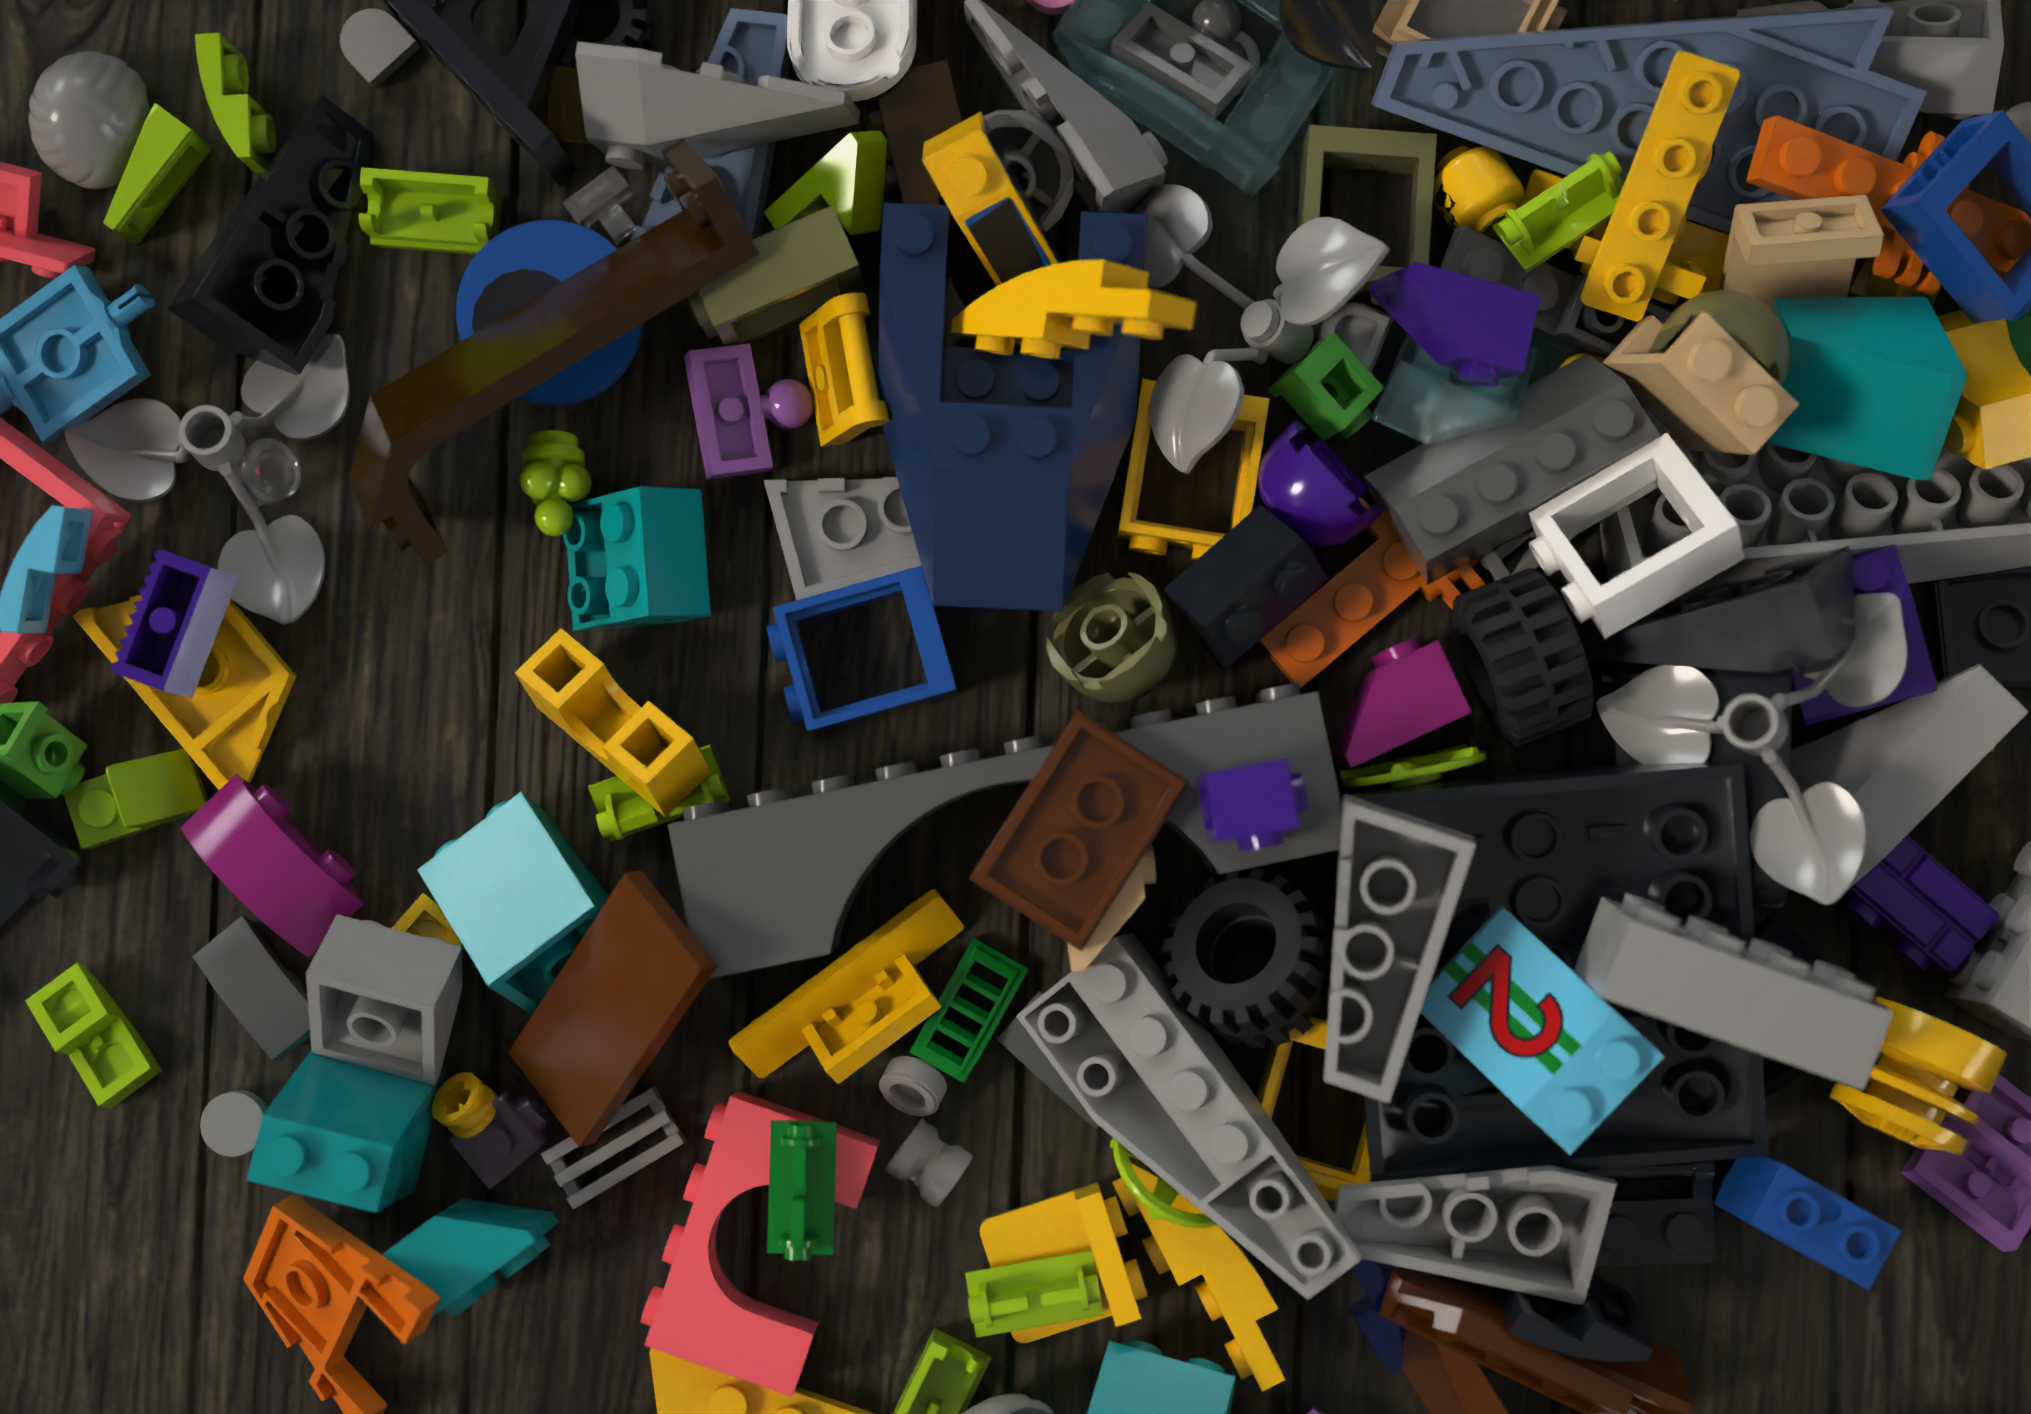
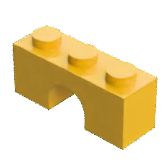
(630, 740)

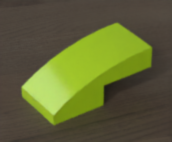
(95, 1034)

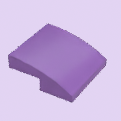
(1993, 1178)

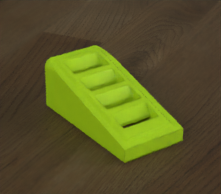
(156, 172)

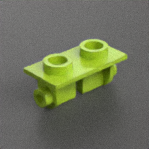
(1562, 212)
(626, 812)
(1033, 1293)

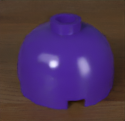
(1313, 490)

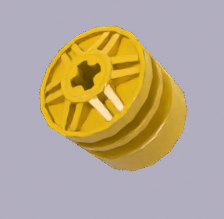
(1918, 1078)

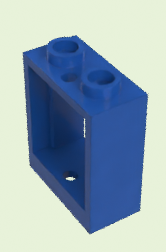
(1922, 221)
(789, 646)
(1806, 1217)

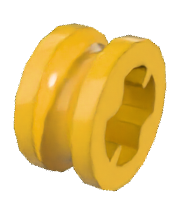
(464, 1105)

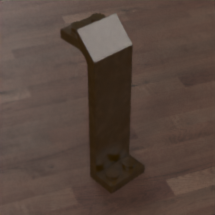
(539, 343)

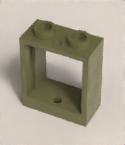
(1373, 152)
(783, 284)

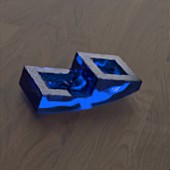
(1380, 1332)

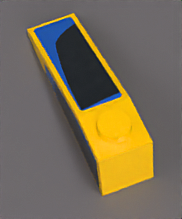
(988, 201)

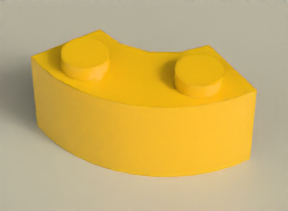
(1995, 403)

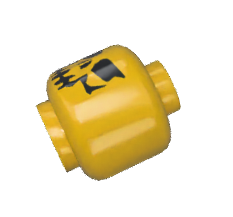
(1475, 189)

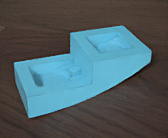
(50, 548)

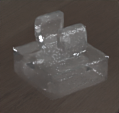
(602, 202)

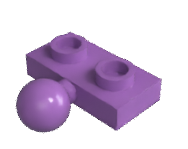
(733, 413)

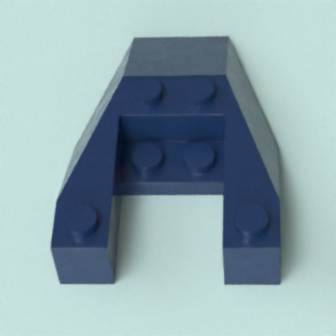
(996, 450)

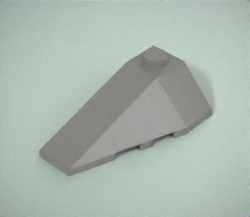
(1935, 46)
(643, 106)
(1108, 153)
(1910, 754)
(1494, 1228)

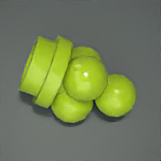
(552, 476)

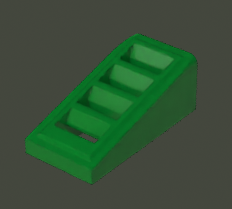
(942, 1058)

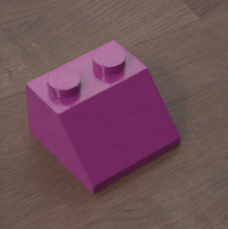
(1398, 702)

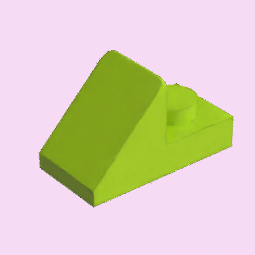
(847, 178)
(135, 797)

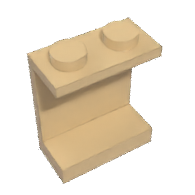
(1799, 247)
(1702, 387)

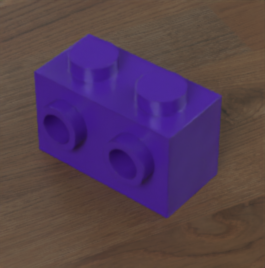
(1252, 803)

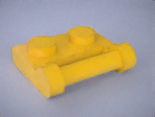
(841, 370)

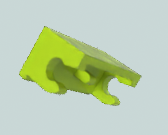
(429, 210)
(943, 1377)

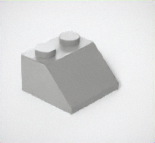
(383, 998)

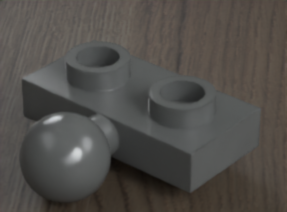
(1187, 57)

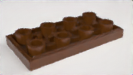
(611, 1008)

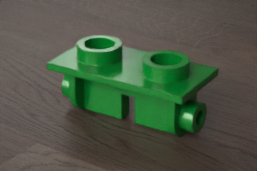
(801, 1188)

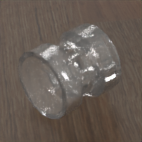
(929, 1162)

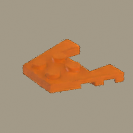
(315, 1289)

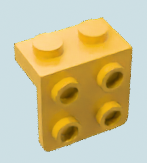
(1063, 1226)

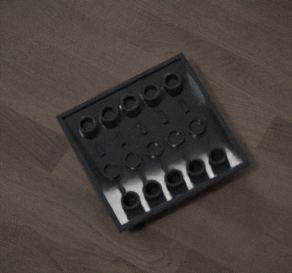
(1548, 856)

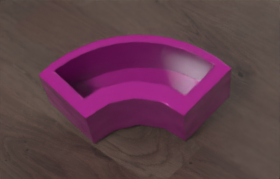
(272, 863)

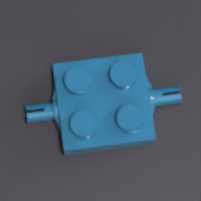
(69, 352)

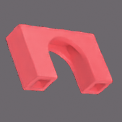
(699, 1309)

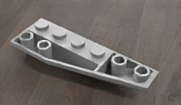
(1185, 1111)

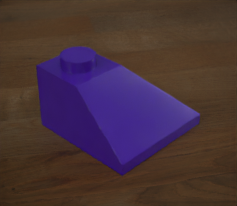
(1462, 320)

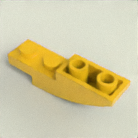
(1066, 305)
(1230, 1284)

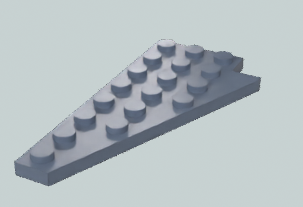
(1594, 90)

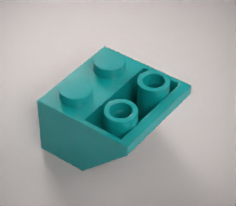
(637, 559)
(467, 1244)

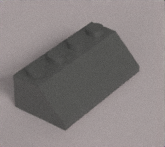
(1477, 489)

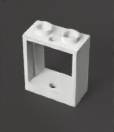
(1663, 577)

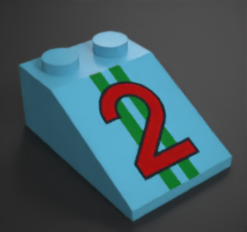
(1537, 1030)

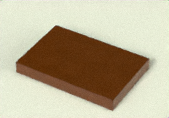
(1079, 830)

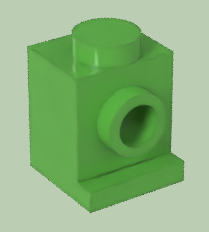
(1329, 388)
(37, 752)

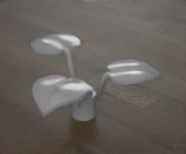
(1319, 272)
(138, 441)
(1802, 841)

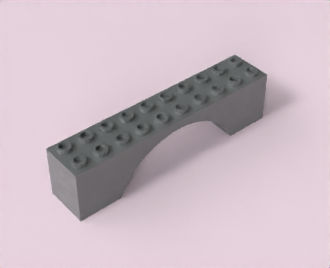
(785, 871)

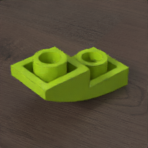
(238, 115)

